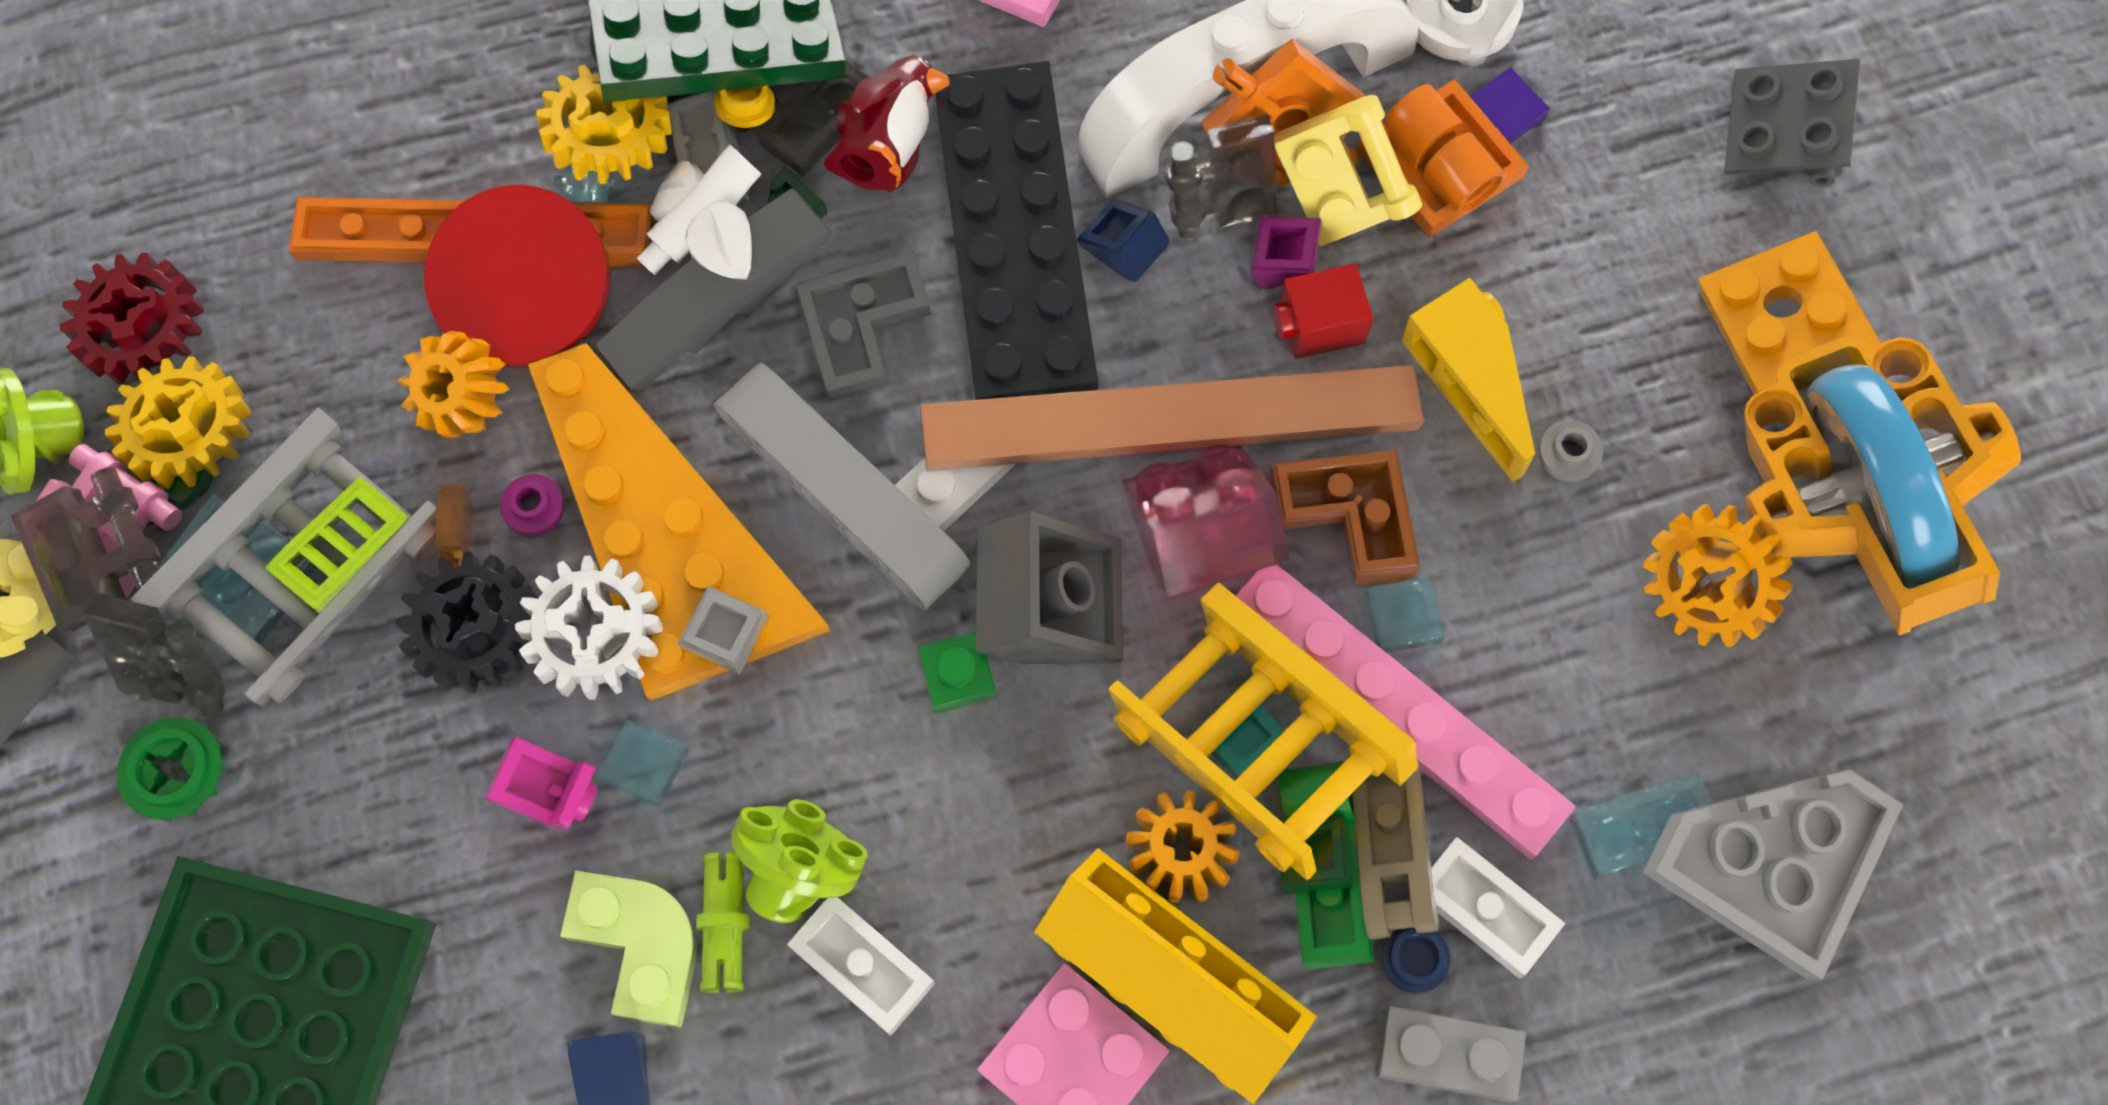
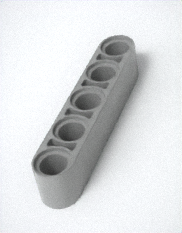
(842, 486)

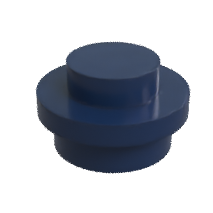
(1415, 960)

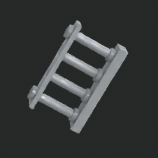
(225, 545)

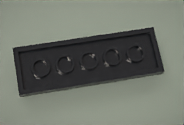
(1015, 233)

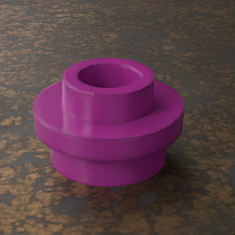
(544, 516)

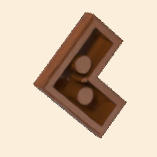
(1363, 494)

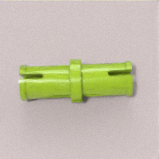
(722, 923)

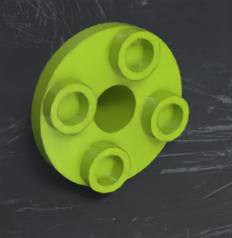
(33, 428)
(794, 859)

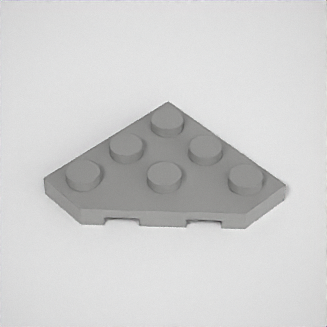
(1780, 862)

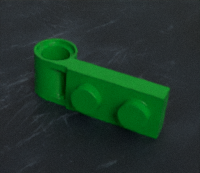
(1328, 920)

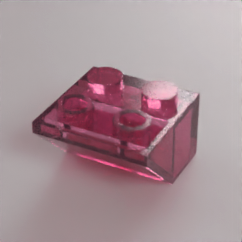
(1206, 519)

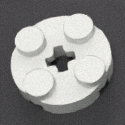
(1465, 36)

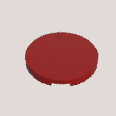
(518, 273)

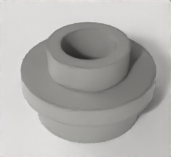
(1568, 467)

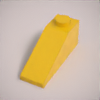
(1472, 361)

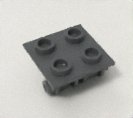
(1794, 119)

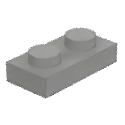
(1451, 1054)

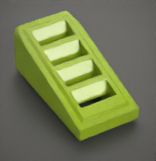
(302, 545)

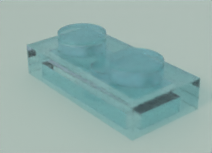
(1628, 828)

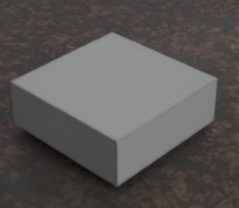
(723, 630)

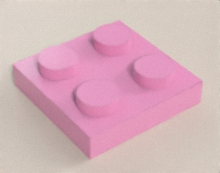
(1073, 1049)

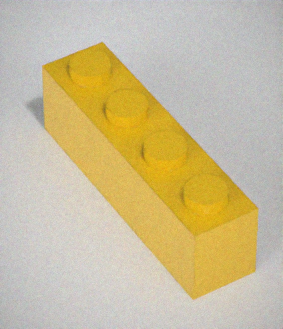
(1175, 975)

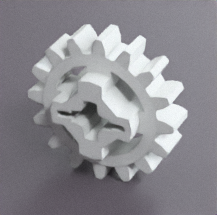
(562, 627)

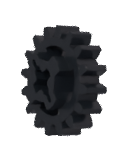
(458, 596)

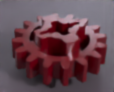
(128, 316)

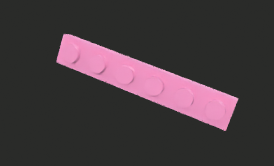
(1447, 743)

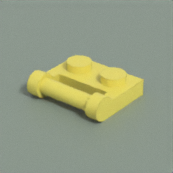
(1328, 179)

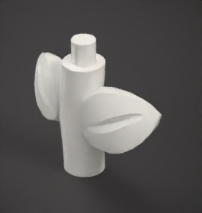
(702, 218)

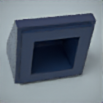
(1125, 238)
(610, 1069)

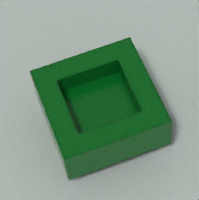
(956, 673)

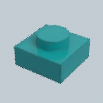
(1247, 742)

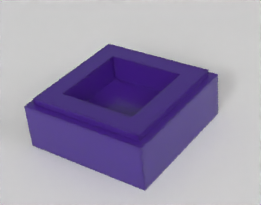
(1510, 105)

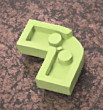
(655, 939)

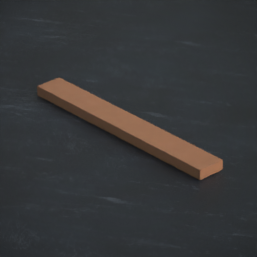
(1169, 417)

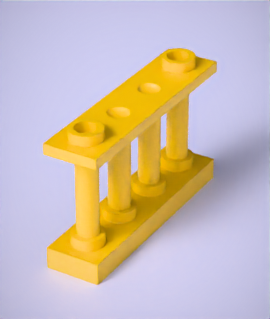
(1324, 708)

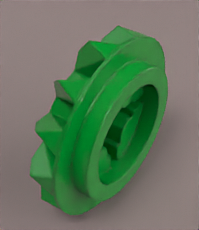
(169, 738)

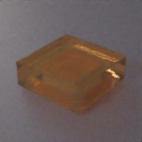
(453, 523)

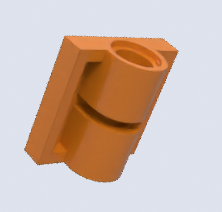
(1448, 153)

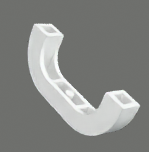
(1175, 77)

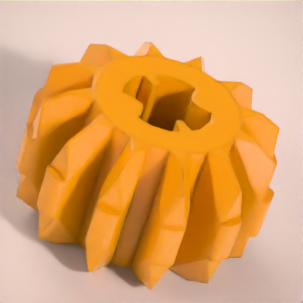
(453, 384)
(1203, 837)

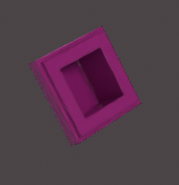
(1285, 249)

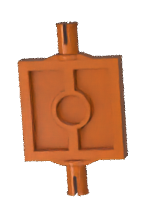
(1287, 88)

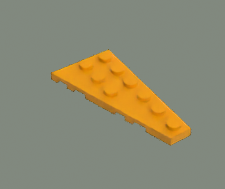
(660, 520)

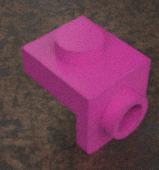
(542, 785)

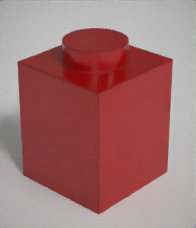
(1323, 311)

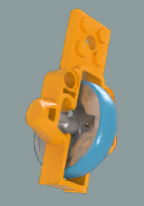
(1859, 437)

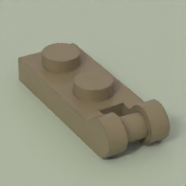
(1394, 854)

